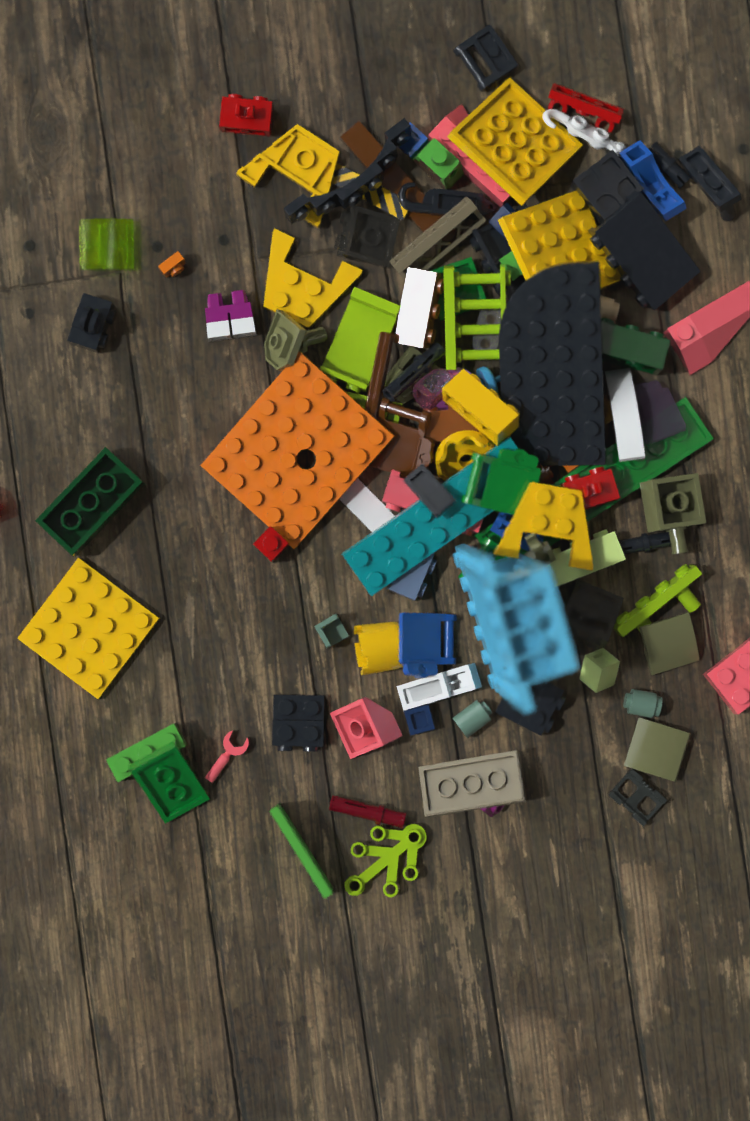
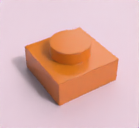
(172, 265)

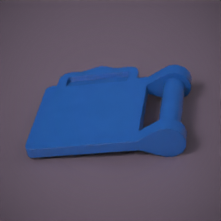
(422, 643)

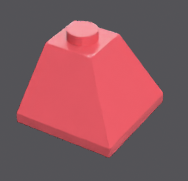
(365, 726)

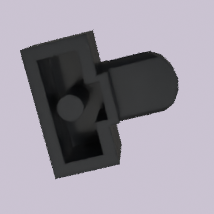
(91, 323)

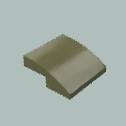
(669, 643)
(657, 749)

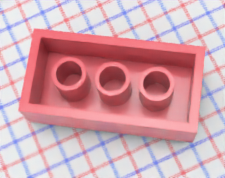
(732, 678)

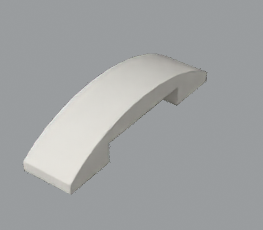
(625, 414)

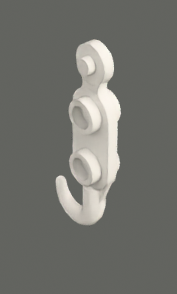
(578, 127)

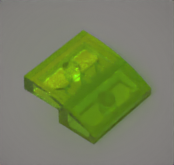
(106, 244)

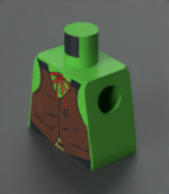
(439, 164)

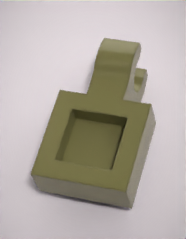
(538, 551)

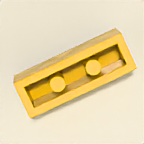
(481, 407)

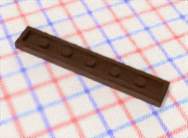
(367, 149)

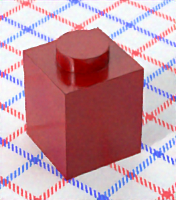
(271, 544)

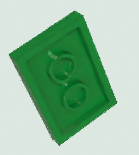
(169, 782)

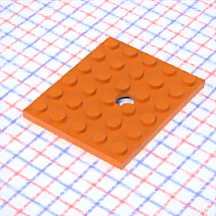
(296, 414)

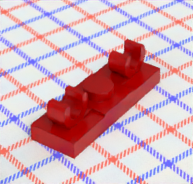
(585, 105)

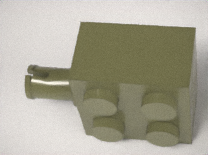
(673, 506)

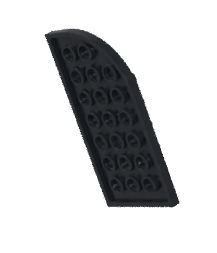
(556, 365)

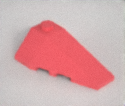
(709, 329)

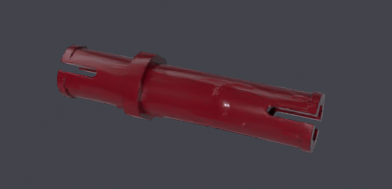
(371, 812)

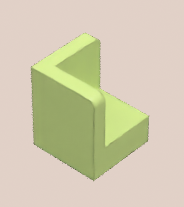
(599, 670)

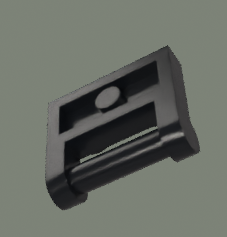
(492, 52)

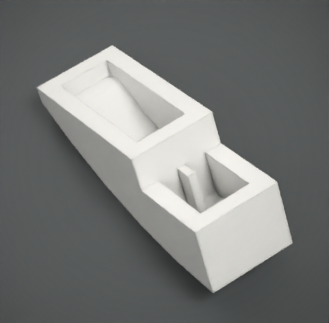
(439, 686)

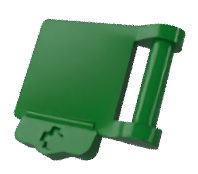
(505, 481)

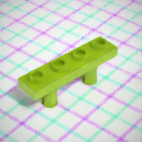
(664, 592)

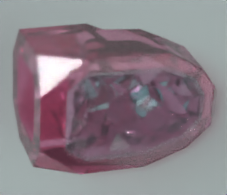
(429, 388)

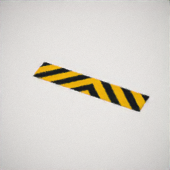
(380, 197)

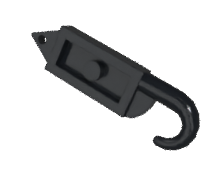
(440, 201)

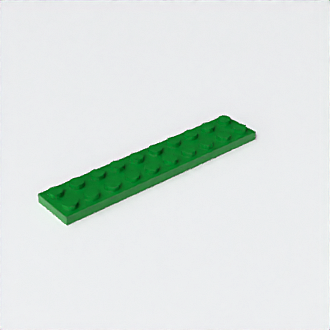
(631, 473)

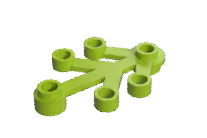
(388, 856)

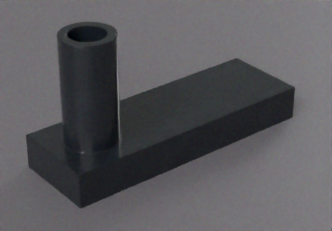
(711, 181)

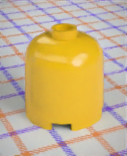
(377, 647)

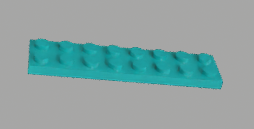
(417, 532)

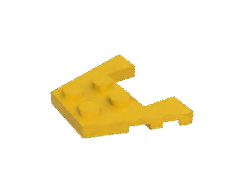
(300, 158)
(300, 293)
(551, 513)

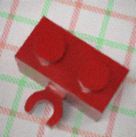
(246, 115)
(596, 488)

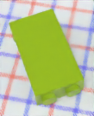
(356, 340)

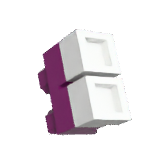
(218, 317)

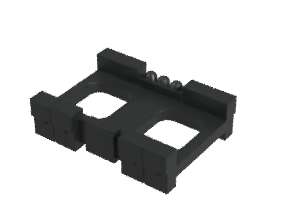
(642, 790)

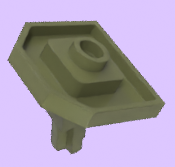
(287, 339)

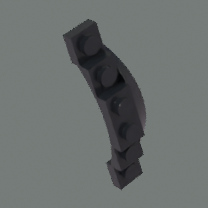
(353, 191)

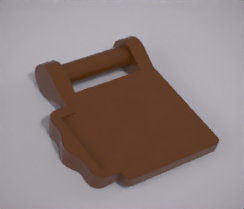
(409, 445)

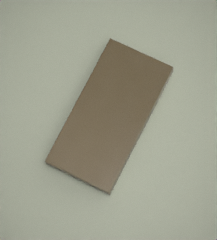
(472, 784)

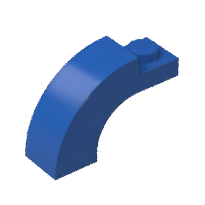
(656, 189)

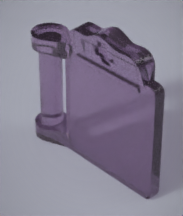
(657, 413)

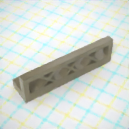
(434, 235)

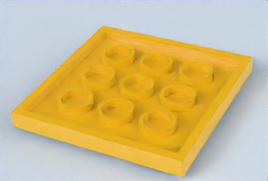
(514, 142)
(555, 235)
(88, 628)

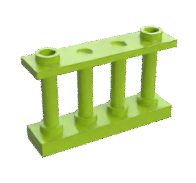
(454, 305)

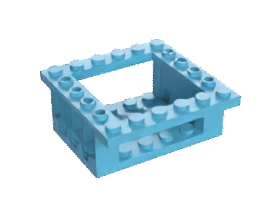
(516, 621)

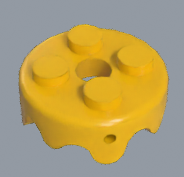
(457, 445)

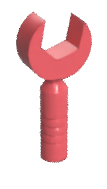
(225, 757)

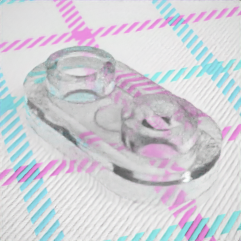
(493, 339)

